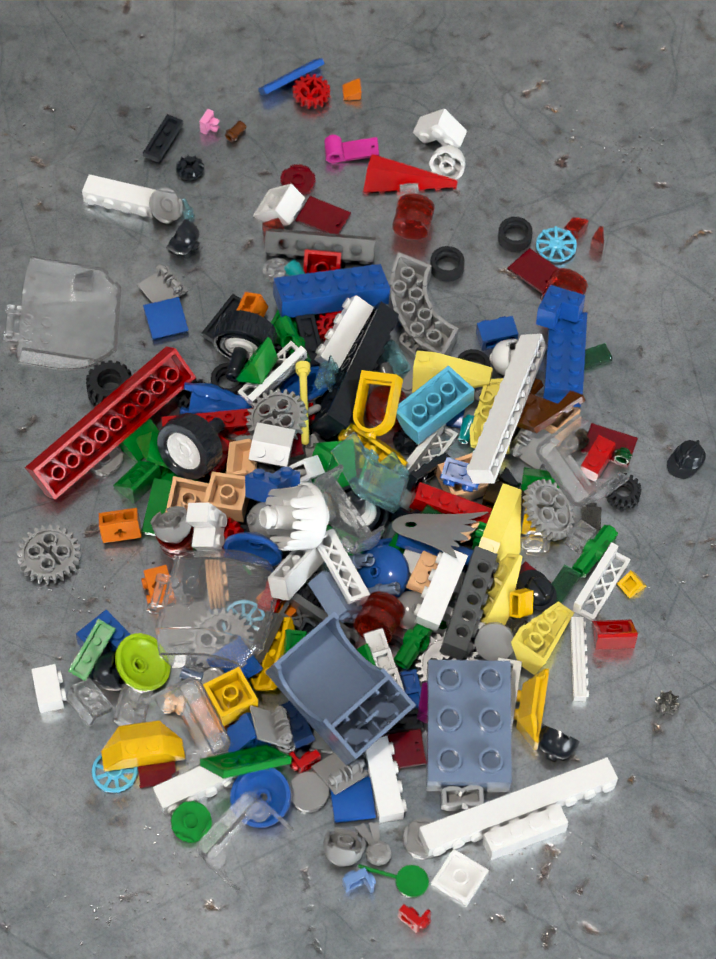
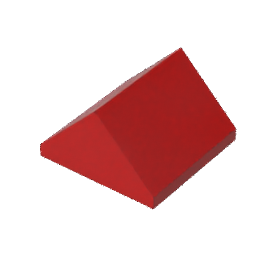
(321, 261)
(614, 634)

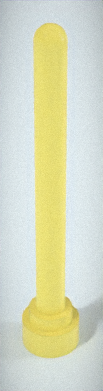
(303, 369)

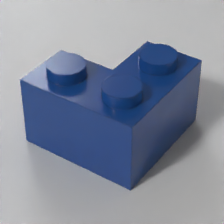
(559, 304)
(259, 482)
(119, 634)
(243, 734)

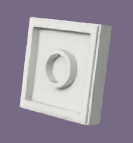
(460, 877)

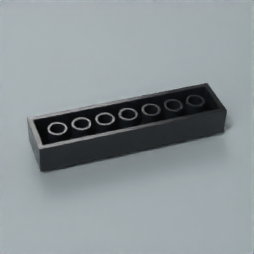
(363, 355)

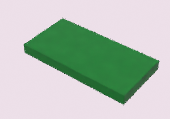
(245, 761)

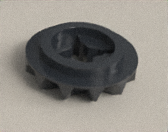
(188, 173)
(399, 440)

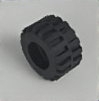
(104, 374)

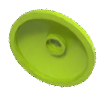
(141, 651)

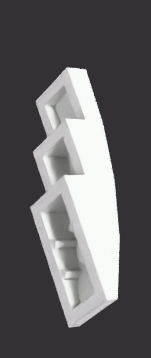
(382, 653)

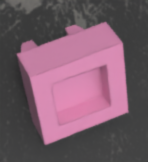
(208, 122)

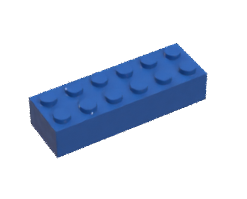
(329, 289)
(565, 359)

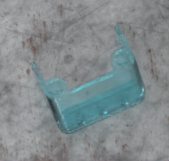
(373, 481)

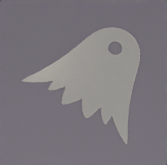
(436, 529)

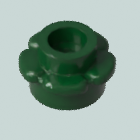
(623, 455)

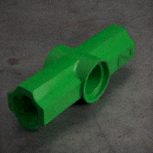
(288, 333)
(595, 550)
(414, 641)

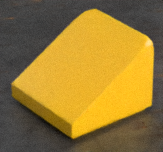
(631, 584)

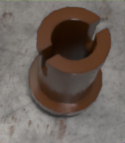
(233, 133)

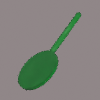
(410, 879)

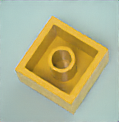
(231, 695)

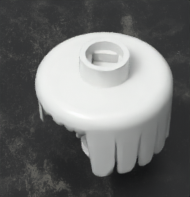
(296, 517)

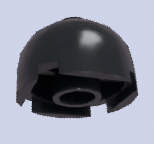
(184, 239)
(106, 672)
(556, 743)

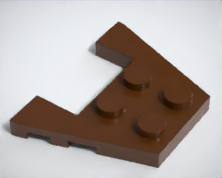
(540, 413)

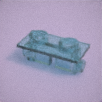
(396, 358)
(327, 374)

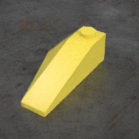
(431, 363)
(482, 412)
(504, 525)
(505, 580)
(538, 638)

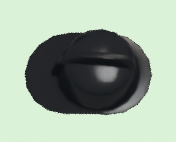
(686, 459)
(543, 591)

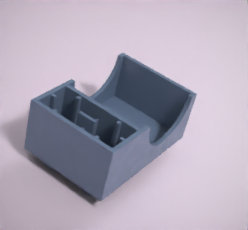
(339, 690)
(469, 725)

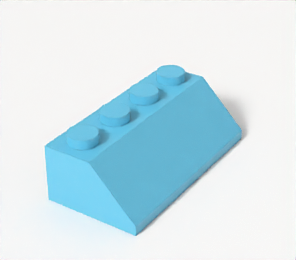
(434, 404)

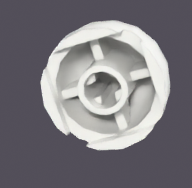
(448, 162)
(501, 355)

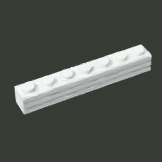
(579, 659)

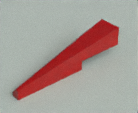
(388, 175)

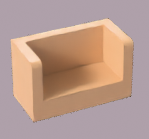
(238, 458)

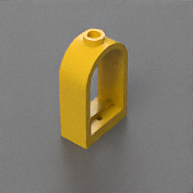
(383, 379)

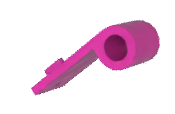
(340, 151)

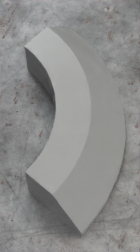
(415, 311)

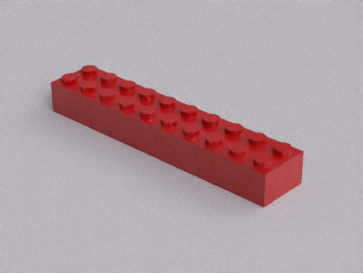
(110, 422)

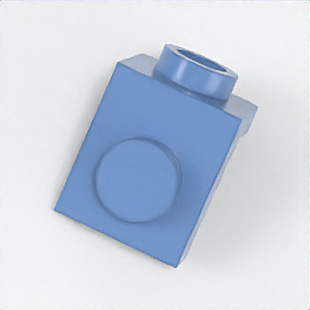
(356, 878)

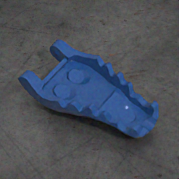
(212, 398)

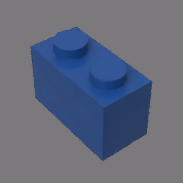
(493, 331)

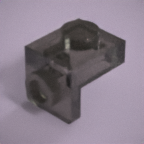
(592, 515)

